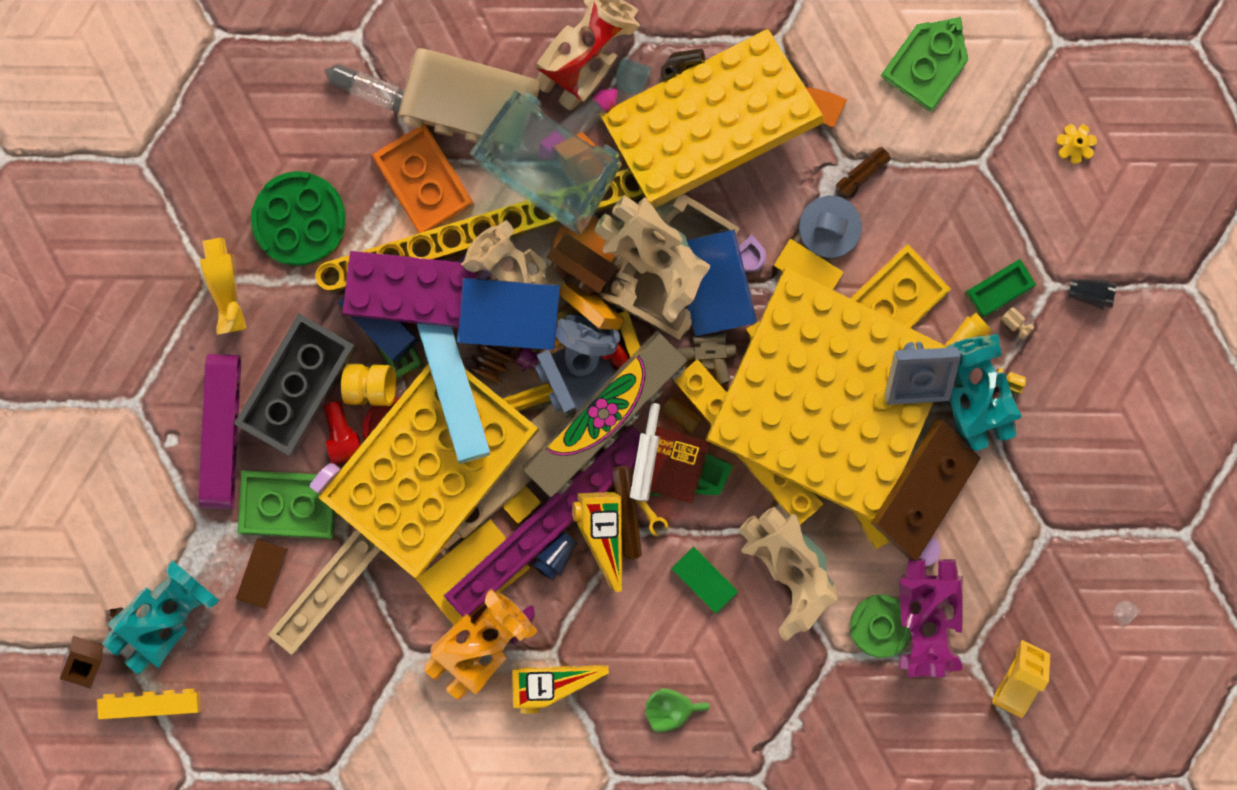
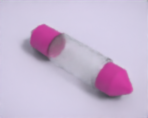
(590, 111)

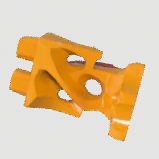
(464, 658)

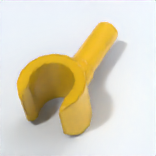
(651, 516)

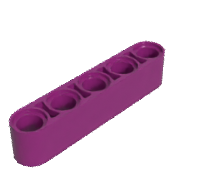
(219, 432)

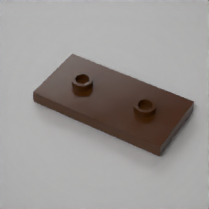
(926, 490)

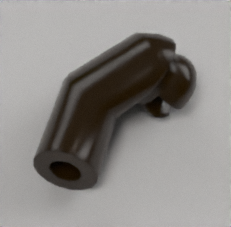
(680, 61)

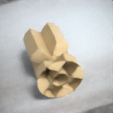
(1015, 321)

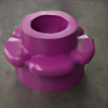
(527, 359)

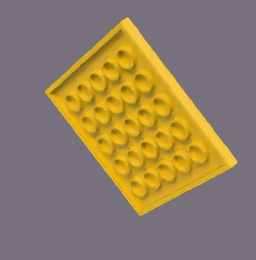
(815, 399)

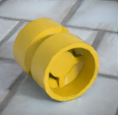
(365, 384)

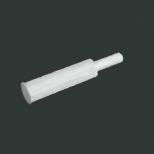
(646, 458)

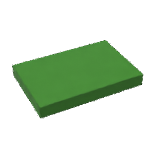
(283, 506)

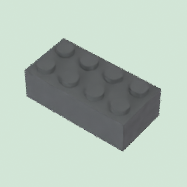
(295, 385)

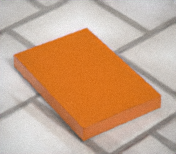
(422, 179)

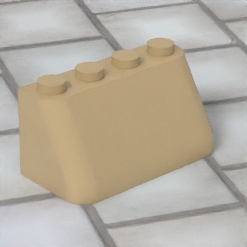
(457, 93)

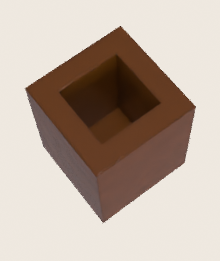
(81, 662)

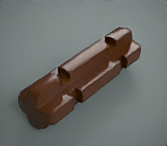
(863, 172)

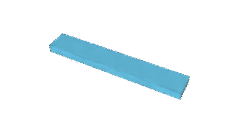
(454, 392)

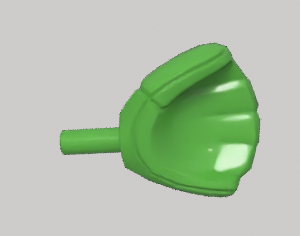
(670, 710)

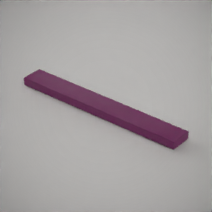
(541, 527)

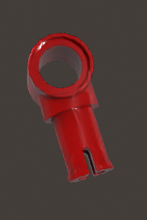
(342, 439)

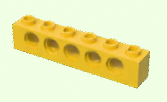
(707, 398)

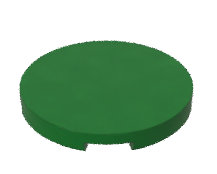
(298, 218)

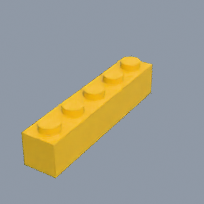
(149, 704)

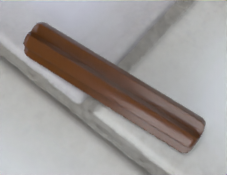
(629, 522)

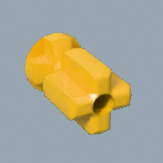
(1015, 381)

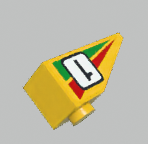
(600, 524)
(545, 685)

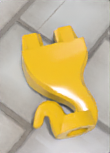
(221, 281)

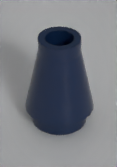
(555, 557)

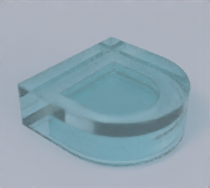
(632, 76)

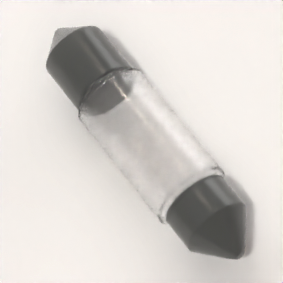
(365, 87)

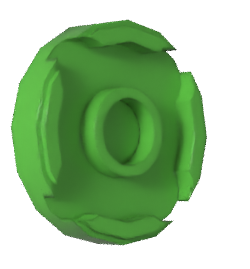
(878, 626)

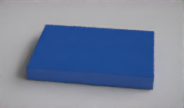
(724, 292)
(508, 313)

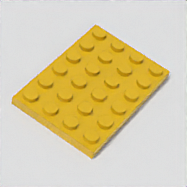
(711, 118)
(406, 478)

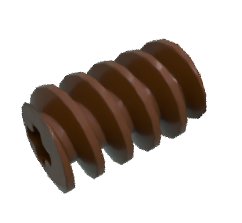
(493, 361)

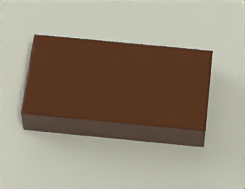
(261, 573)

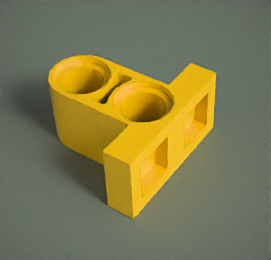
(1023, 679)

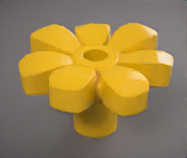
(1070, 144)

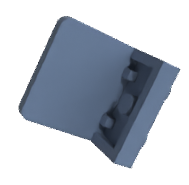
(568, 389)

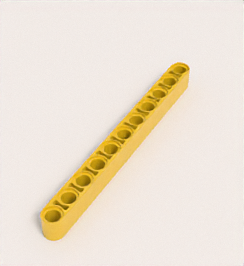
(466, 228)

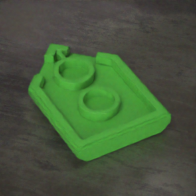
(928, 61)

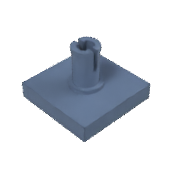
(922, 374)

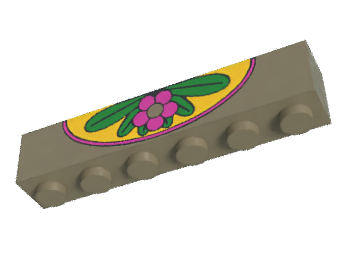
(604, 414)

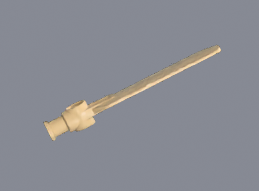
(514, 477)

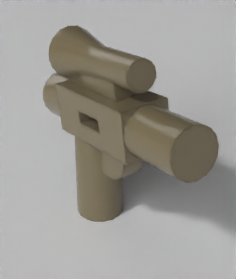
(712, 353)

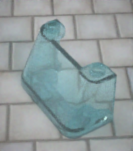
(546, 162)

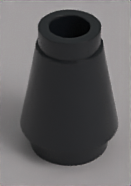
(1093, 292)

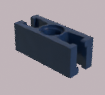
(391, 336)

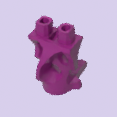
(931, 654)

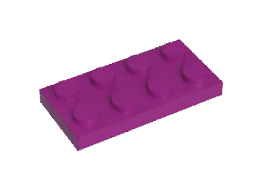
(404, 289)

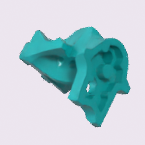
(984, 411)
(144, 630)

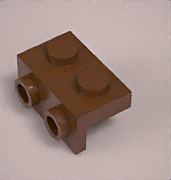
(583, 263)

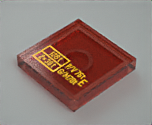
(678, 464)

